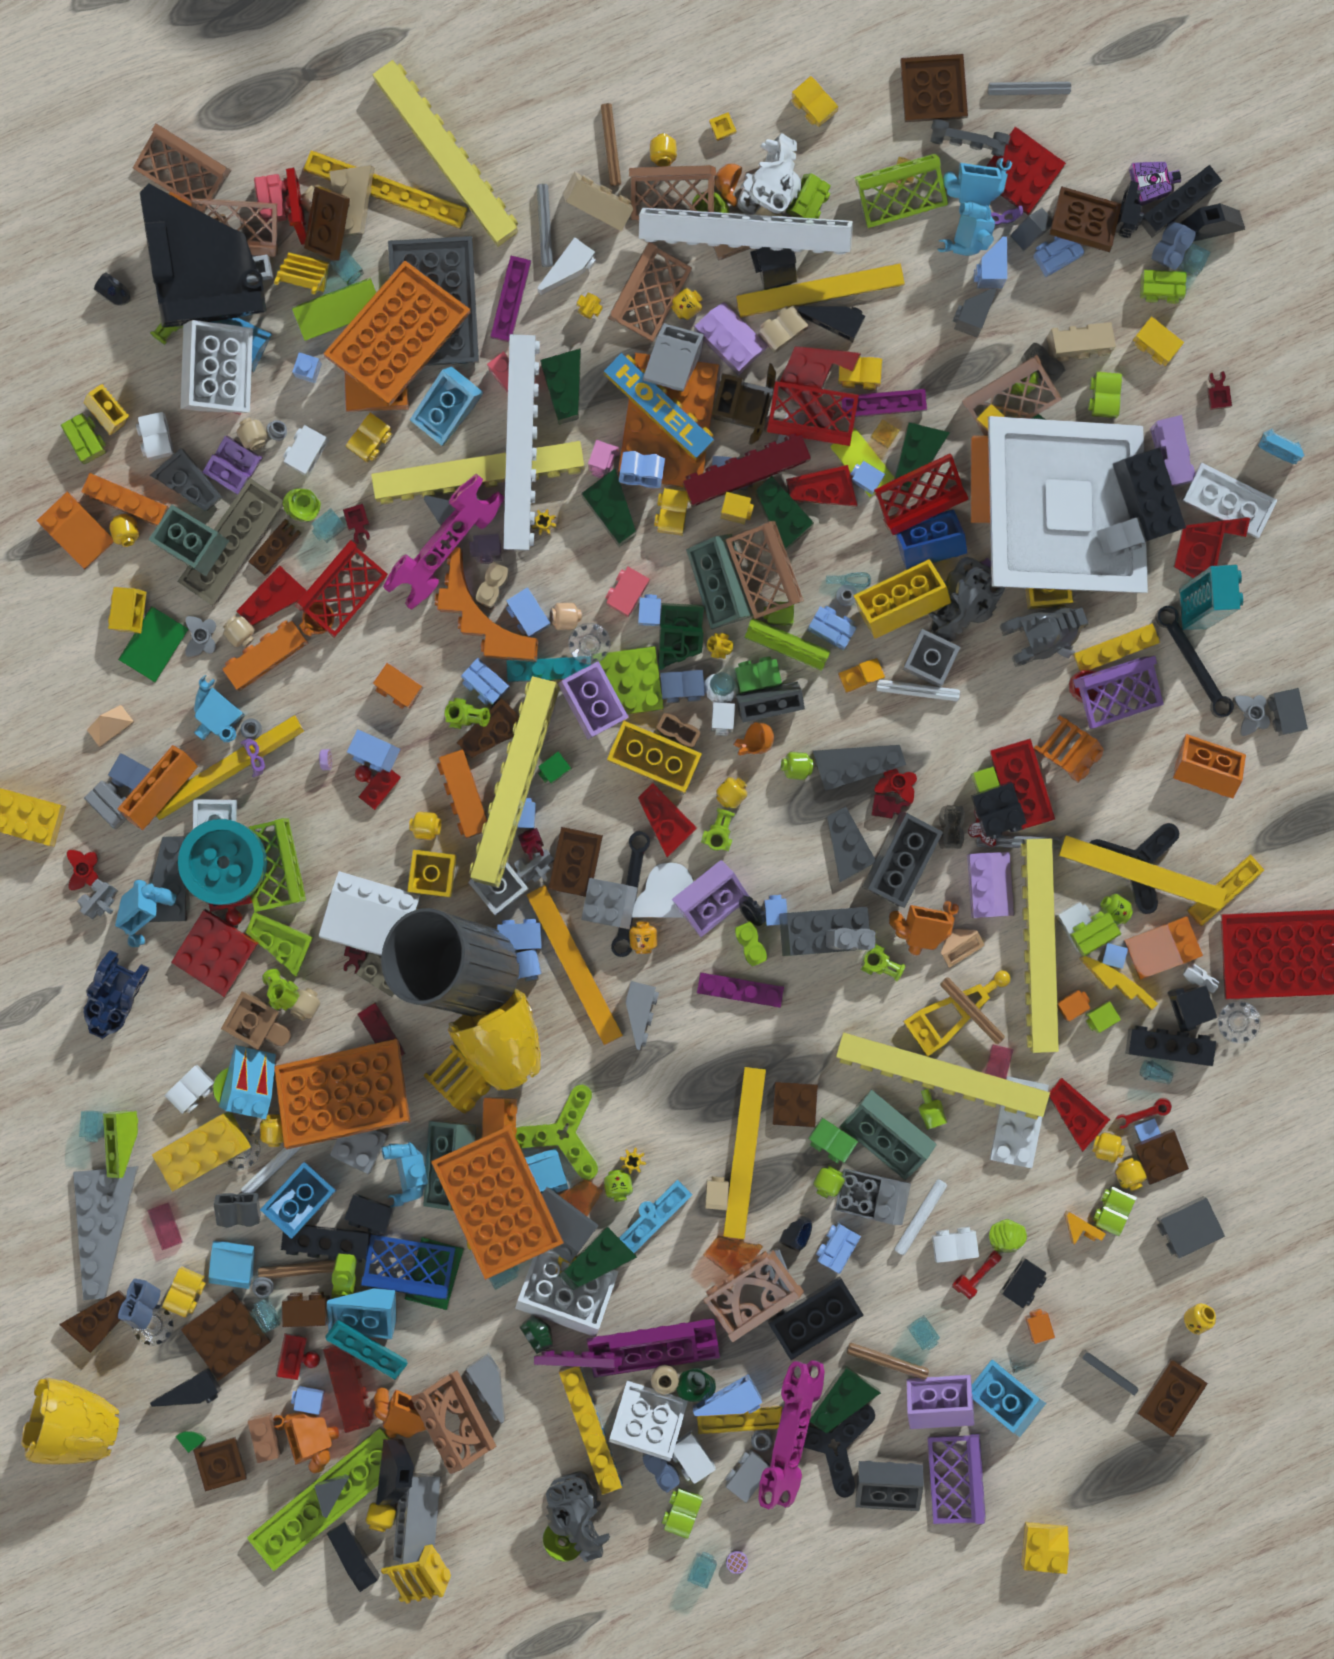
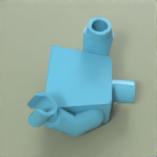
(977, 182)
(973, 230)
(215, 713)
(139, 907)
(410, 1169)

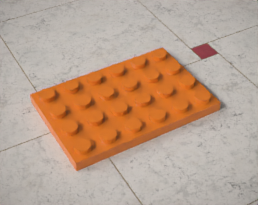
(397, 333)
(648, 438)
(342, 1094)
(497, 1202)

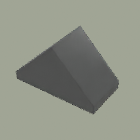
(1032, 228)
(439, 507)
(329, 1491)

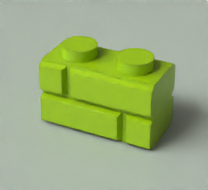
(810, 198)
(1163, 286)
(83, 438)
(1095, 933)

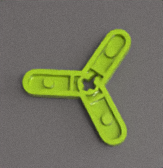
(572, 1146)

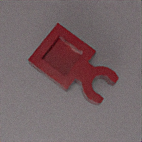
(1219, 395)
(356, 519)
(885, 806)
(531, 842)
(354, 956)

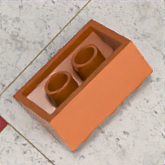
(1209, 766)

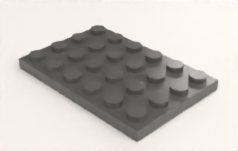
(451, 266)

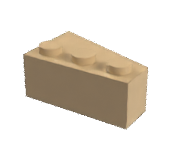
(356, 185)
(597, 201)
(1081, 342)

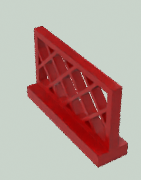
(812, 432)
(925, 507)
(327, 577)

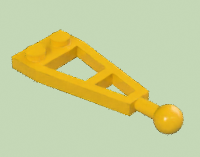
(924, 1031)

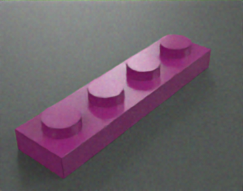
(510, 298)
(887, 403)
(740, 990)
(586, 1359)

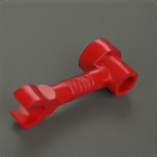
(1130, 1118)
(966, 1286)

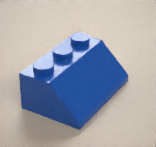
(932, 539)

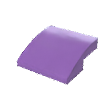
(232, 464)

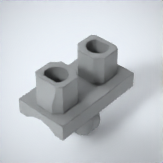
(536, 868)
(99, 901)

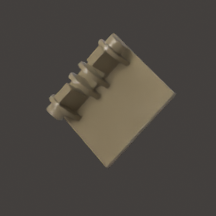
(372, 972)

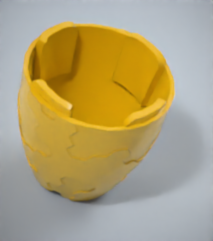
(500, 1044)
(68, 1425)

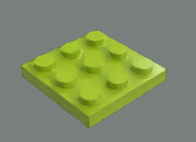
(635, 679)

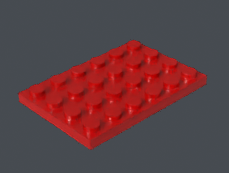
(1278, 954)

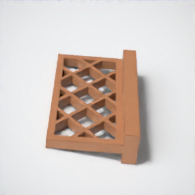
(189, 151)
(676, 174)
(257, 247)
(633, 283)
(1007, 380)
(782, 565)

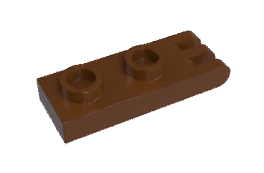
(274, 547)

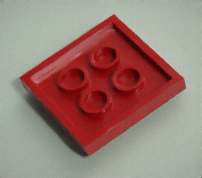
(1031, 170)
(214, 952)

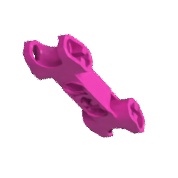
(469, 512)
(791, 1434)

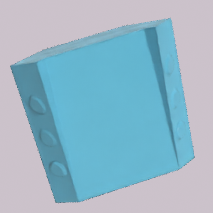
(1281, 447)
(548, 1170)
(231, 1264)

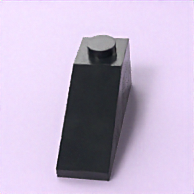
(836, 319)
(192, 1391)
(353, 1557)

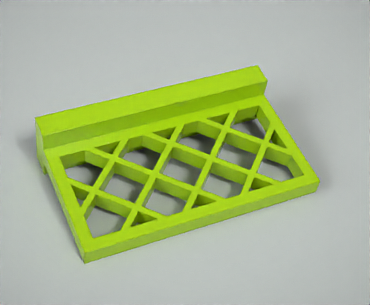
(901, 172)
(787, 644)
(289, 865)

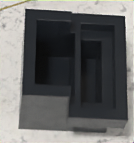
(775, 266)
(1192, 1007)

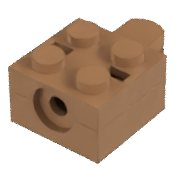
(257, 1021)

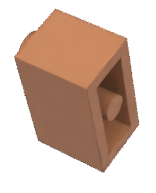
(264, 1437)

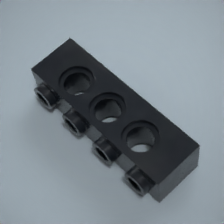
(1181, 201)
(1203, 1056)
(359, 1239)

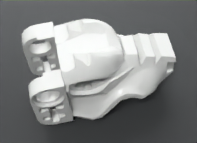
(775, 181)

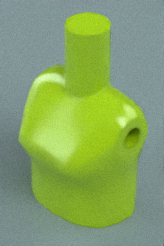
(932, 1111)

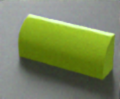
(333, 309)

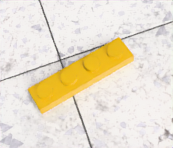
(1116, 648)

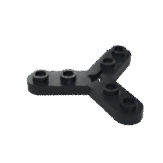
(1148, 851)
(844, 1433)

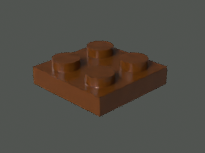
(795, 1104)
(1161, 1156)
(220, 1464)

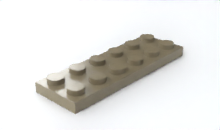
(243, 527)

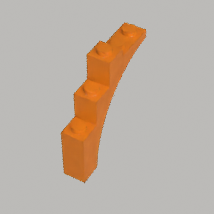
(457, 599)

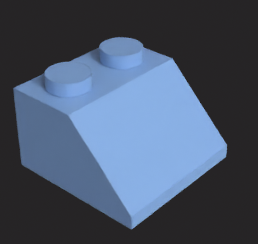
(992, 268)

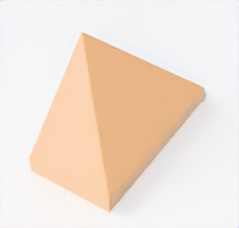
(109, 725)
(960, 945)

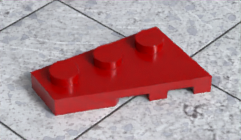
(293, 200)
(272, 596)

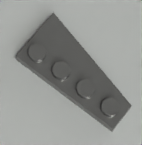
(850, 765)
(168, 877)

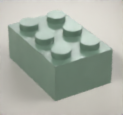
(188, 540)

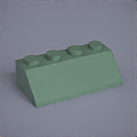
(719, 582)
(888, 1135)
(443, 1139)

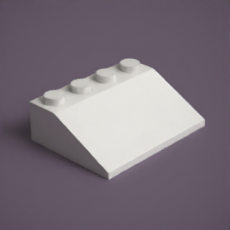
(216, 367)
(364, 912)
(552, 1299)

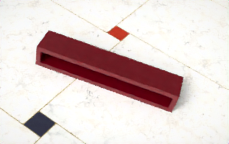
(746, 470)

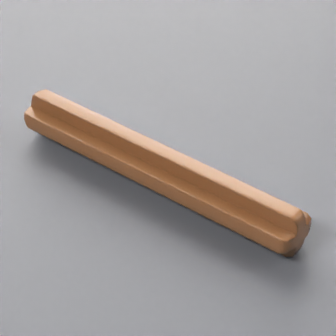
(610, 144)
(972, 1010)
(296, 1269)
(887, 1361)

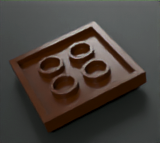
(934, 88)
(1085, 219)
(225, 1335)

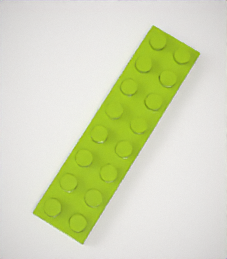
(302, 1517)

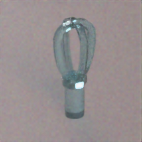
(842, 579)

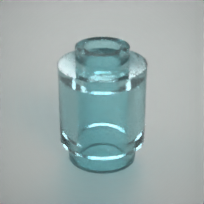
(266, 1315)

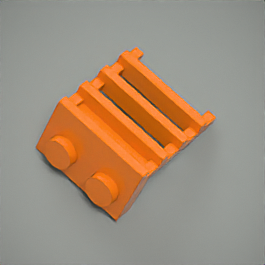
(1080, 756)

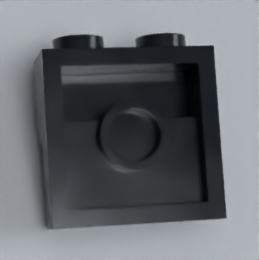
(1130, 213)
(998, 810)

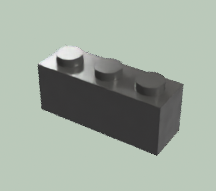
(770, 702)

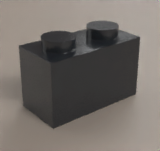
(369, 1213)
(1023, 1283)

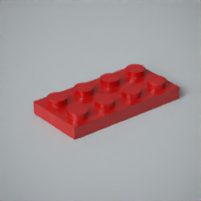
(1019, 765)

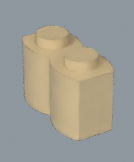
(783, 329)
(495, 580)

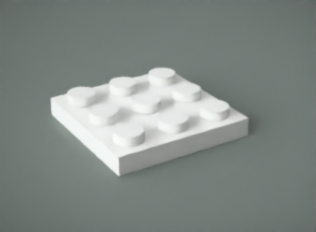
(648, 1421)

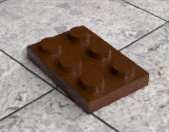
(327, 223)
(575, 861)
(1171, 1398)

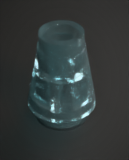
(1154, 1072)

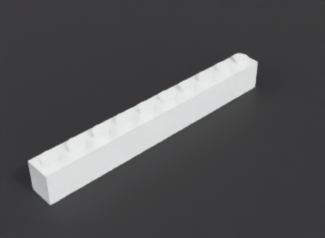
(745, 230)
(520, 442)

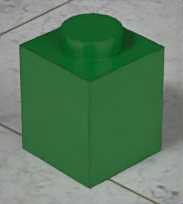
(553, 768)

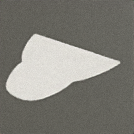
(661, 887)

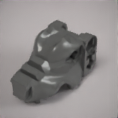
(969, 599)
(1046, 631)
(581, 1506)

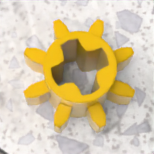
(589, 305)
(549, 523)
(719, 645)
(631, 1166)

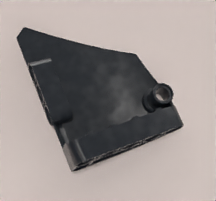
(197, 263)

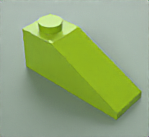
(119, 1136)

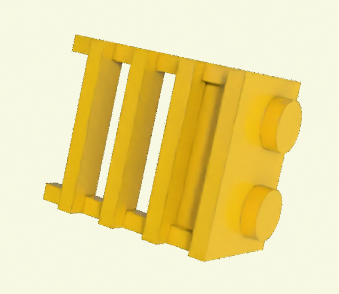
(303, 272)
(466, 1089)
(429, 1573)

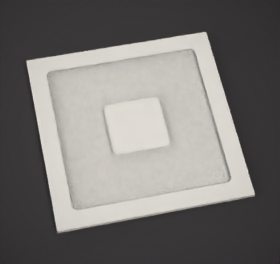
(1048, 499)

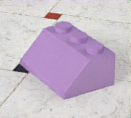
(730, 338)
(593, 700)
(990, 884)
(710, 898)
(940, 1402)

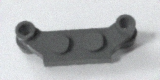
(976, 141)

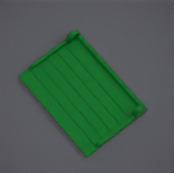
(154, 646)
(438, 1278)

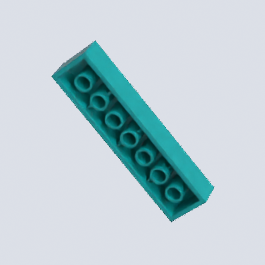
(1210, 597)

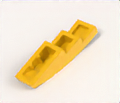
(1110, 977)

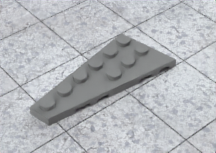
(100, 1222)

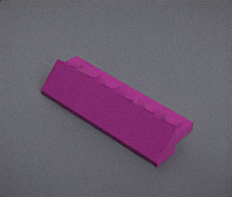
(657, 1347)

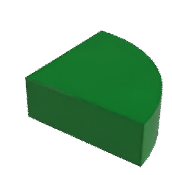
(190, 1440)

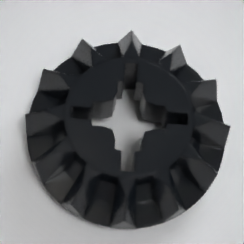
(751, 910)

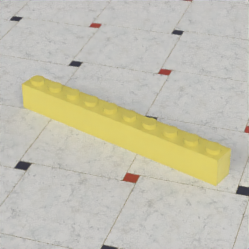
(445, 153)
(450, 475)
(514, 782)
(1040, 945)
(942, 1074)

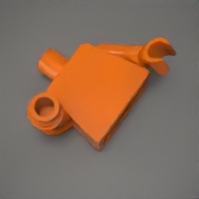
(924, 926)
(399, 1414)
(308, 1438)

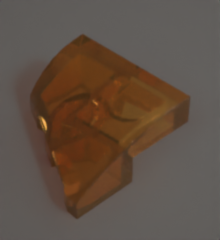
(583, 1196)
(731, 1254)

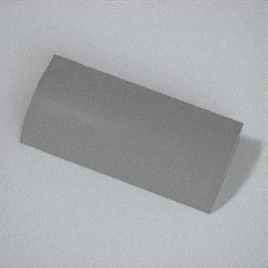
(416, 1518)

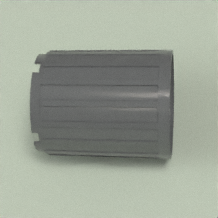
(449, 963)

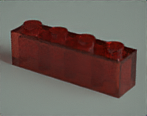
(348, 1389)

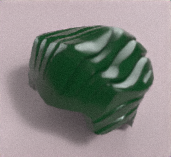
(537, 1333)
(696, 1385)

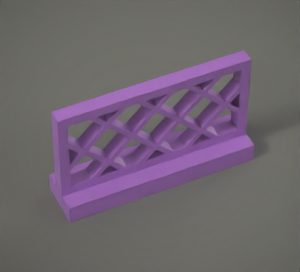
(1119, 673)
(975, 1479)

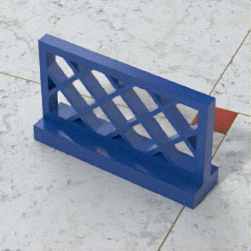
(402, 1285)

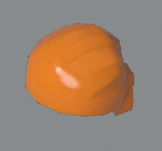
(726, 182)
(309, 626)
(757, 739)

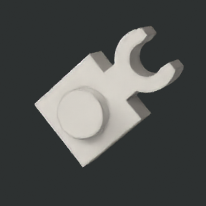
(1197, 975)

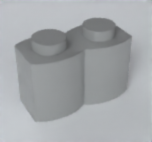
(1122, 536)
(850, 939)

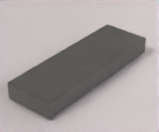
(1109, 1372)

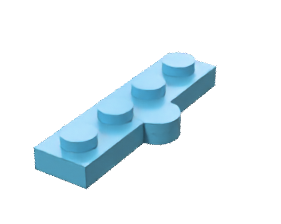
(655, 1215)

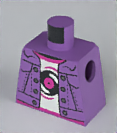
(1153, 180)

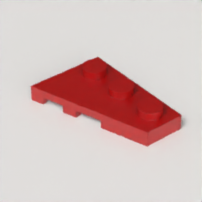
(824, 487)
(666, 819)
(1078, 1113)

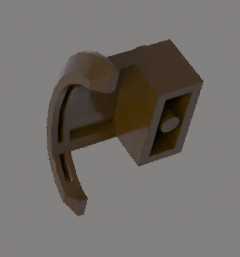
(744, 402)

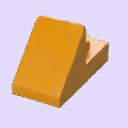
(861, 675)
(1077, 1225)

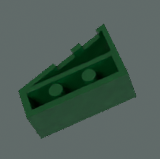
(563, 383)
(918, 449)
(610, 507)
(781, 508)
(598, 1258)
(842, 1399)

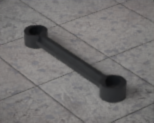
(1194, 661)
(632, 880)

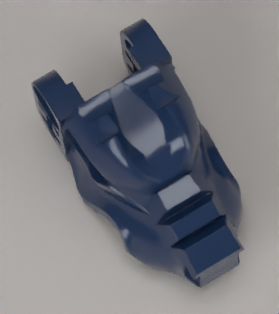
(111, 995)

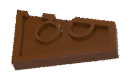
(499, 729)
(95, 1322)

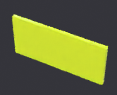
(859, 452)

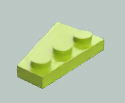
(282, 941)

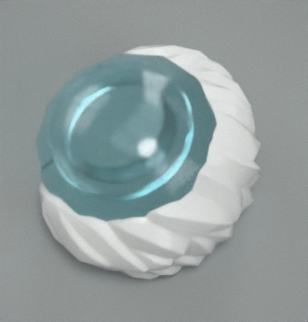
(720, 688)

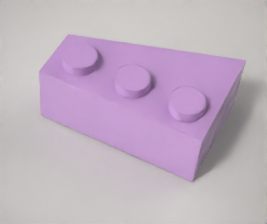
(1171, 439)

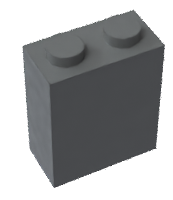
(1190, 1227)

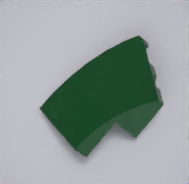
(679, 633)

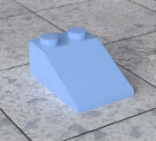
(733, 1399)

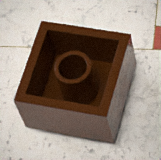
(305, 1310)

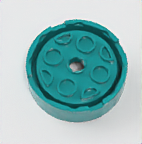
(200, 857)

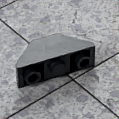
(1214, 221)
(395, 1472)

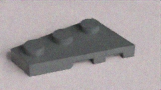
(187, 479)
(848, 844)

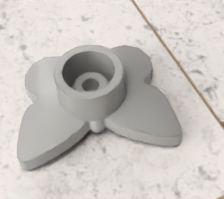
(200, 636)
(1253, 713)

